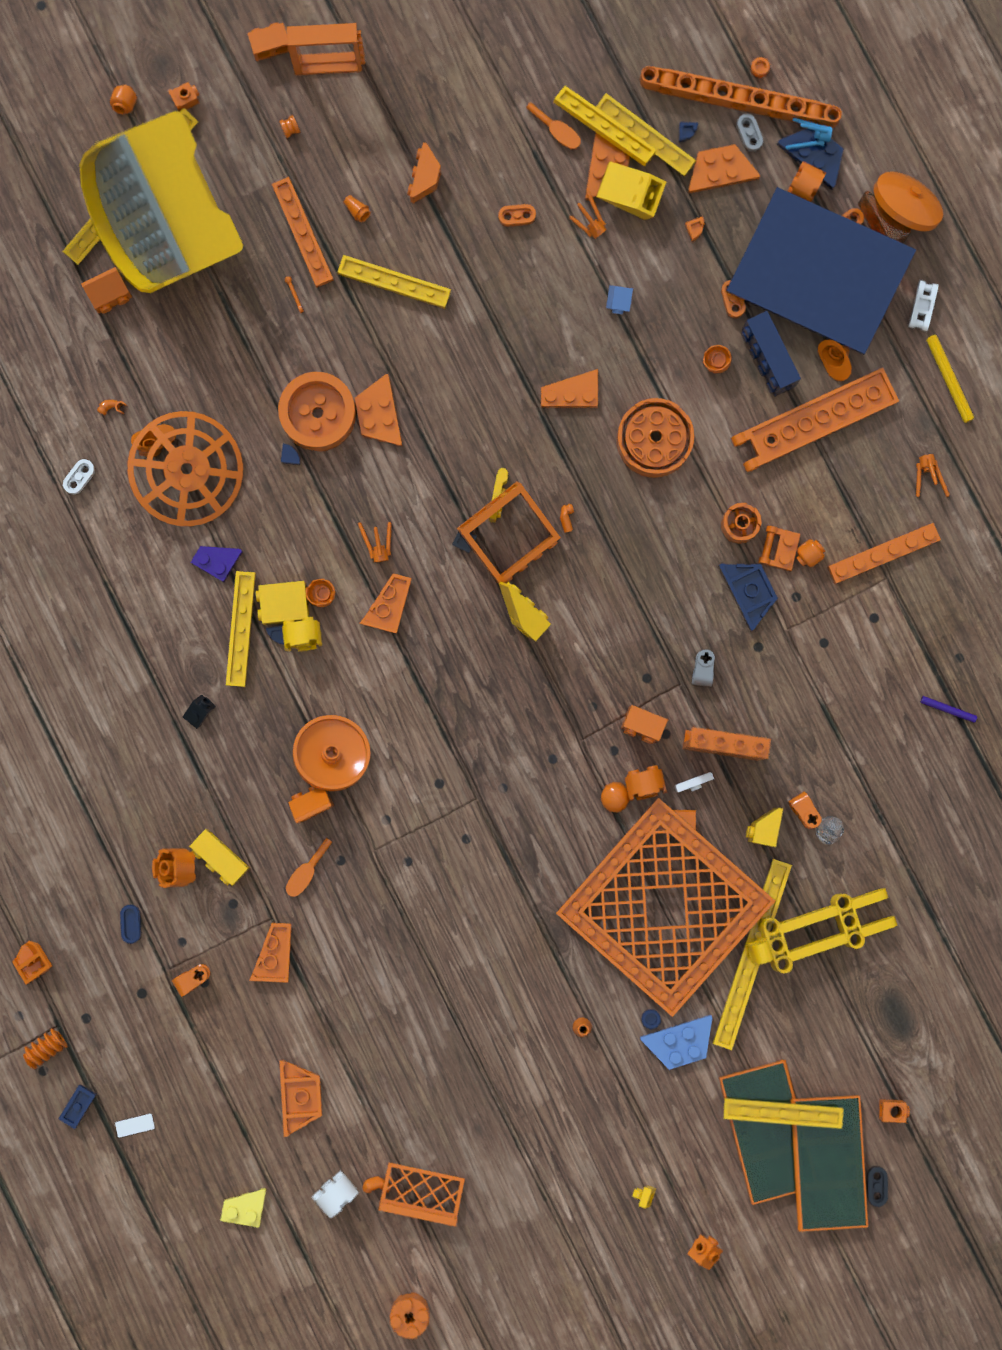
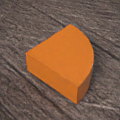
(695, 228)

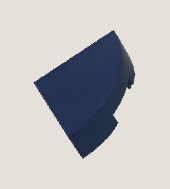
(687, 130)
(289, 455)
(276, 634)

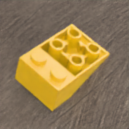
(631, 190)
(522, 613)

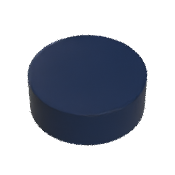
(651, 1019)

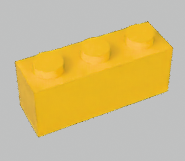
(219, 857)

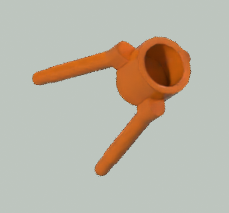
(595, 228)
(929, 464)
(379, 554)

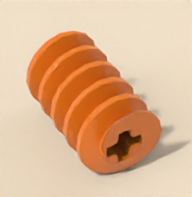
(44, 1049)

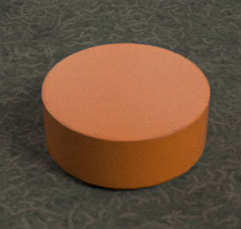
(760, 67)

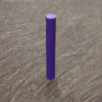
(948, 709)

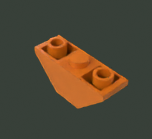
(425, 174)

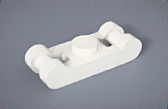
(923, 305)

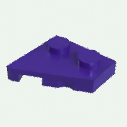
(216, 560)

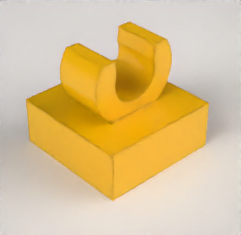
(646, 1196)

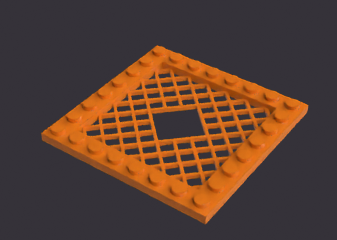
(748, 915)

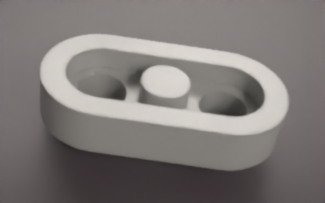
(750, 133)

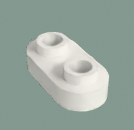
(78, 476)

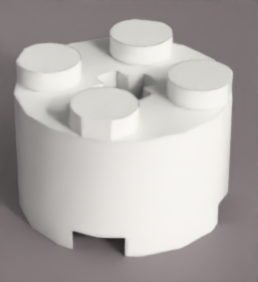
(335, 1194)

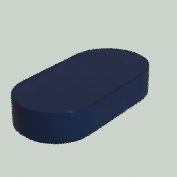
(130, 923)

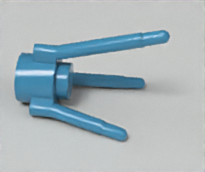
(822, 133)

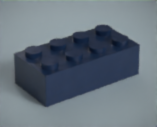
(770, 354)

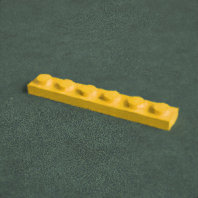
(604, 126)
(664, 148)
(394, 281)
(240, 629)
(783, 1113)

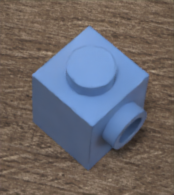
(619, 299)

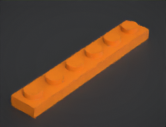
(302, 232)
(884, 553)

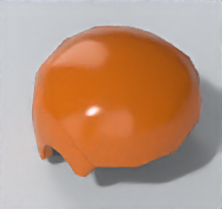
(717, 359)
(320, 592)
(615, 797)

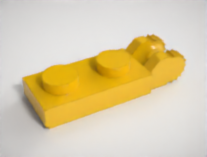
(501, 479)

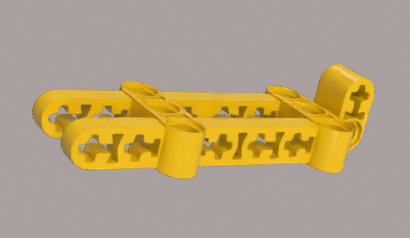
(762, 951)

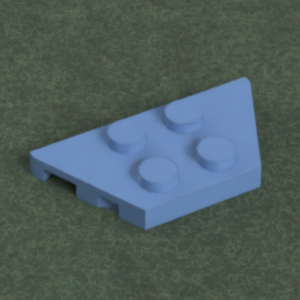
(680, 1043)

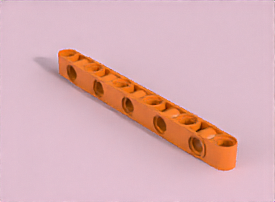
(738, 96)

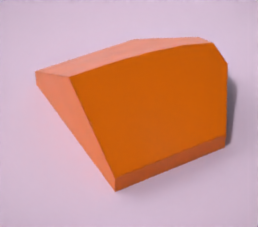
(31, 962)

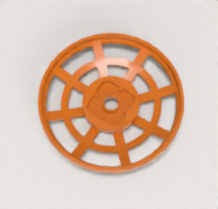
(172, 468)

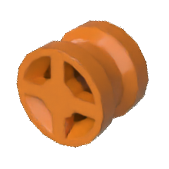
(289, 126)

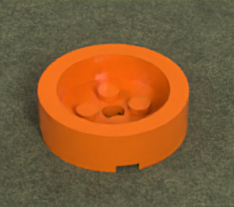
(313, 392)
(652, 457)

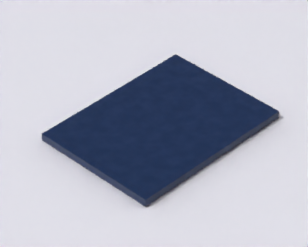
(821, 270)

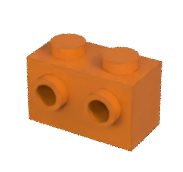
(268, 41)

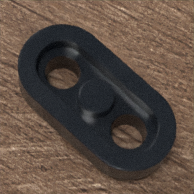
(877, 1185)

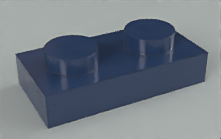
(77, 1106)

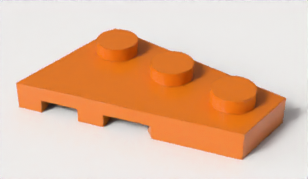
(573, 392)
(389, 605)
(274, 958)

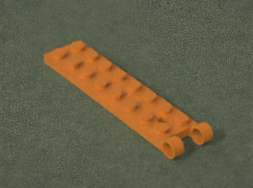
(818, 418)

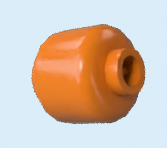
(123, 99)
(810, 553)

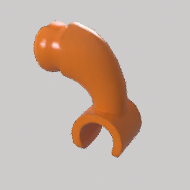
(108, 404)

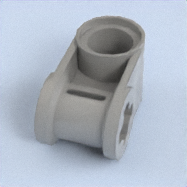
(703, 672)

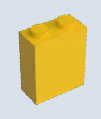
(282, 602)

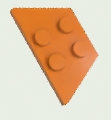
(602, 154)
(721, 168)
(378, 412)
(299, 1096)

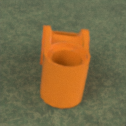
(803, 808)
(189, 980)

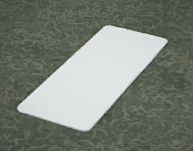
(134, 1125)

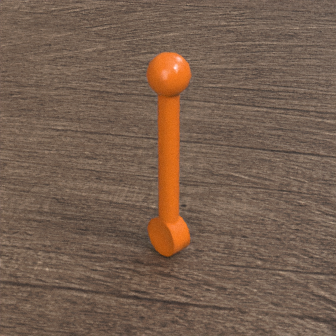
(288, 280)

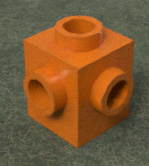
(705, 1251)

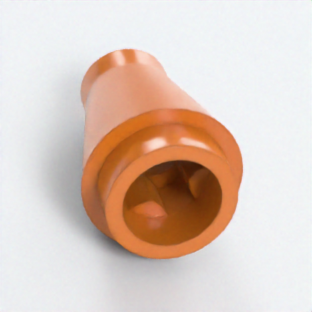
(357, 209)
(582, 1022)

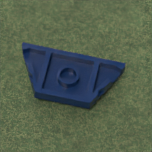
(822, 157)
(750, 590)

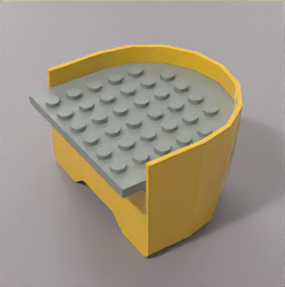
(155, 204)

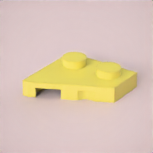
(244, 1209)

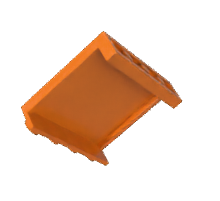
(726, 744)

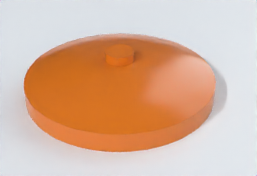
(908, 201)
(331, 753)

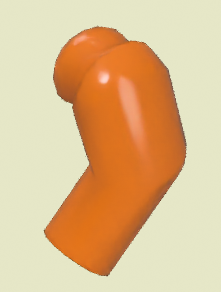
(564, 517)
(373, 1184)

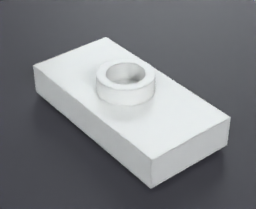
(694, 783)

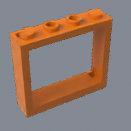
(325, 35)
(491, 508)

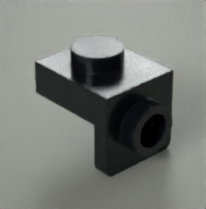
(198, 711)

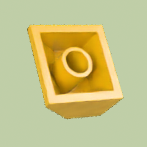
(765, 828)

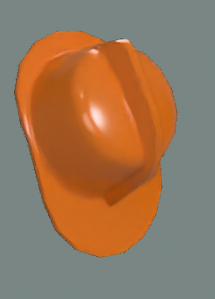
(835, 359)
(149, 439)

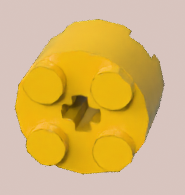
(301, 634)

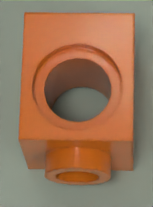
(885, 1111)

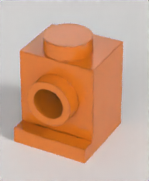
(184, 101)

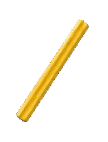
(950, 378)

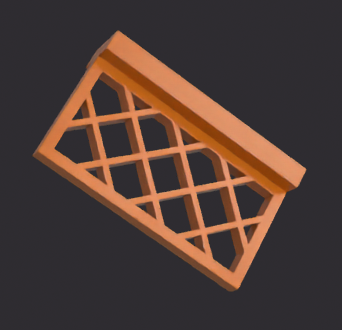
(420, 1212)

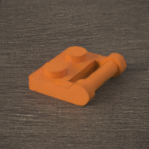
(785, 549)

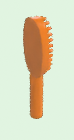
(561, 132)
(303, 875)

